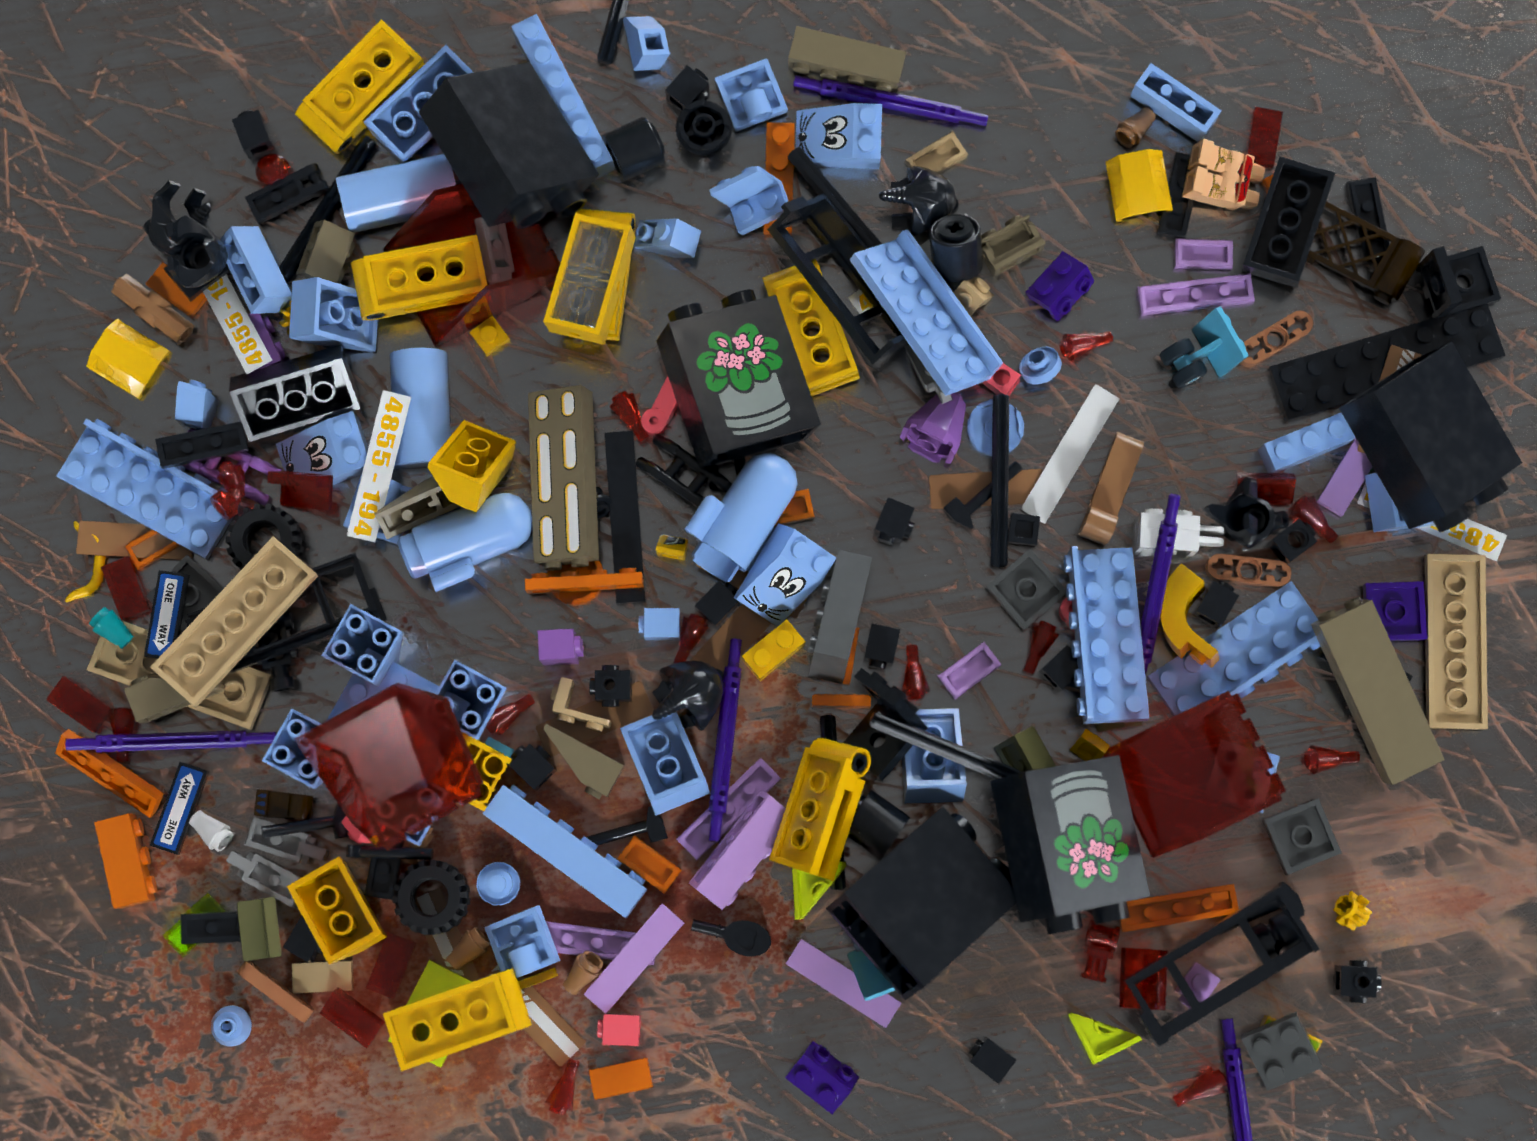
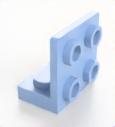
(752, 197)

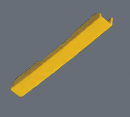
(538, 978)

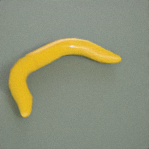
(97, 576)

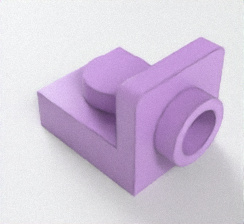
(1200, 982)

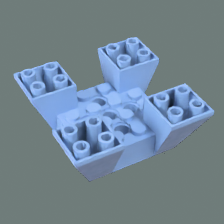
(372, 654)

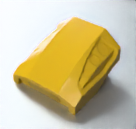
(1138, 183)
(126, 357)
(490, 766)

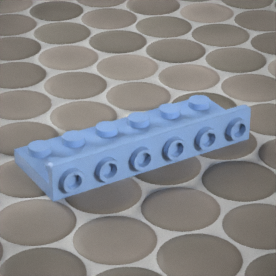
(927, 313)
(138, 487)
(1106, 635)
(1248, 651)

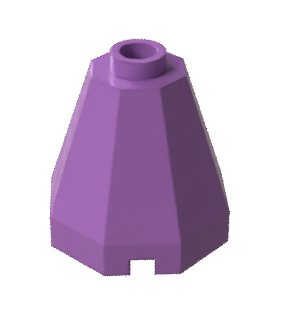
(936, 429)

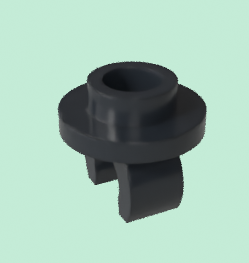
(602, 503)

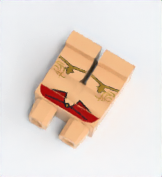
(1222, 177)

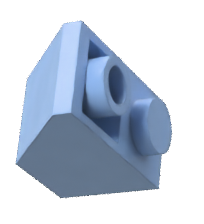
(646, 43)
(667, 237)
(195, 405)

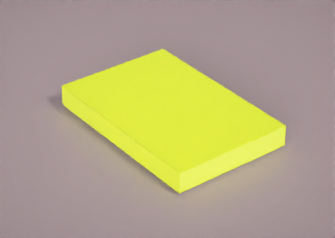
(433, 981)

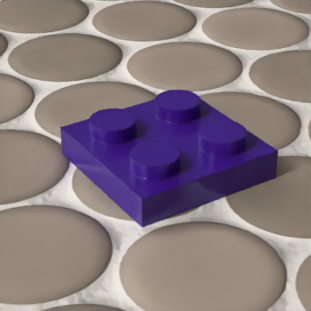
(1400, 608)

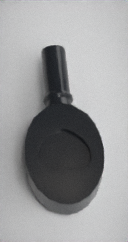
(740, 936)

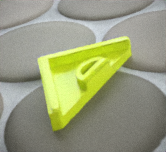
(809, 889)
(1101, 1039)

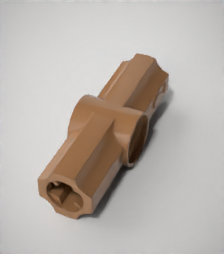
(152, 309)

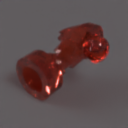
(233, 480)

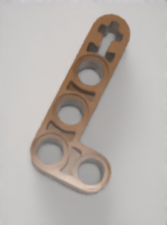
(1111, 489)

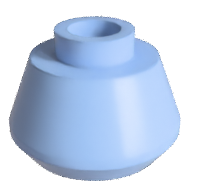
(239, 1024)

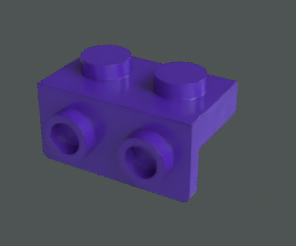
(1061, 285)
(822, 1077)

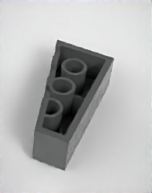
(840, 616)

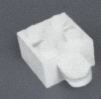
(1187, 538)

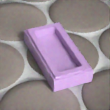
(1203, 254)
(969, 670)

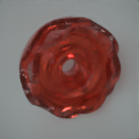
(271, 168)

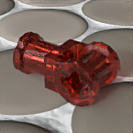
(1099, 950)

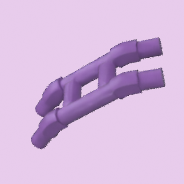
(245, 460)

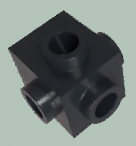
(620, 693)
(1346, 981)

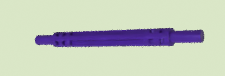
(890, 100)
(1159, 578)
(725, 740)
(170, 741)
(1236, 1083)

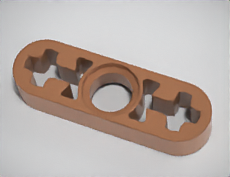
(1296, 335)
(1270, 565)
(275, 990)

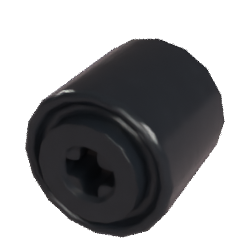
(635, 148)
(956, 247)
(876, 824)

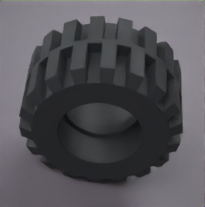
(256, 519)
(406, 892)

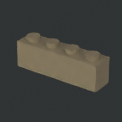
(846, 59)

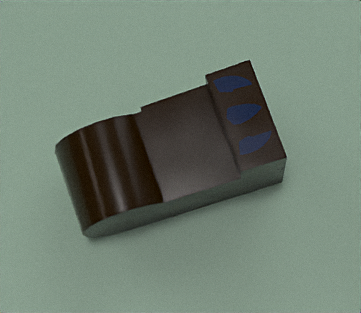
(283, 805)

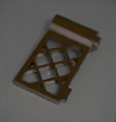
(1394, 268)

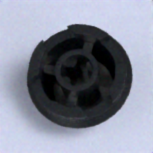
(703, 127)

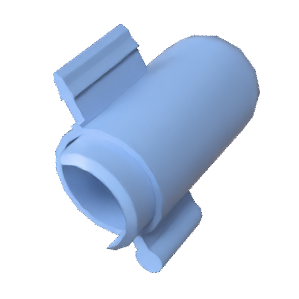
(738, 527)
(463, 538)

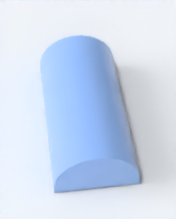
(398, 120)
(391, 192)
(424, 378)

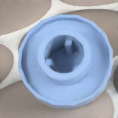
(1040, 365)
(498, 883)

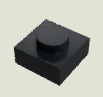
(1023, 529)

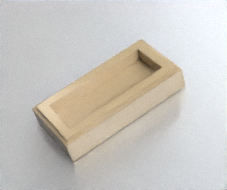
(939, 155)
(322, 977)

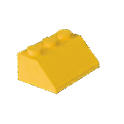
(471, 464)
(336, 911)

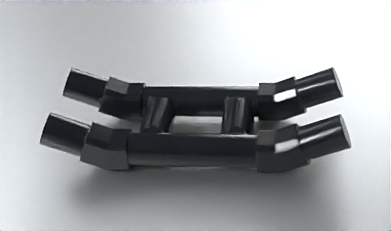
(682, 457)

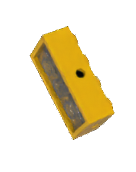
(589, 278)

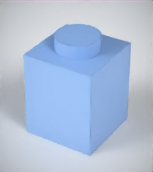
(660, 624)

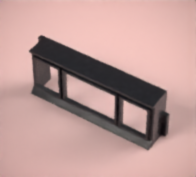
(842, 243)
(320, 632)
(1270, 966)

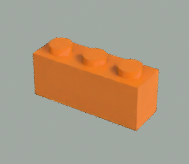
(125, 860)

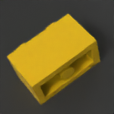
(773, 650)

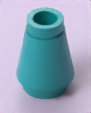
(109, 626)

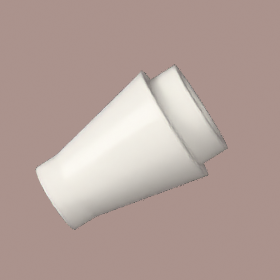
(213, 832)

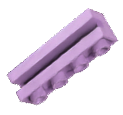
(740, 851)

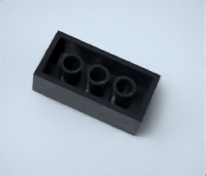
(1288, 222)
(294, 393)

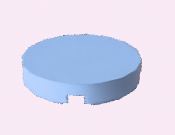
(980, 427)

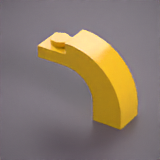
(1181, 592)

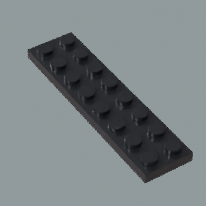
(1343, 372)

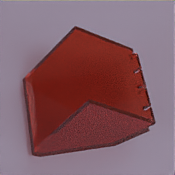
(451, 215)
(394, 762)
(1196, 774)

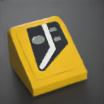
(672, 547)

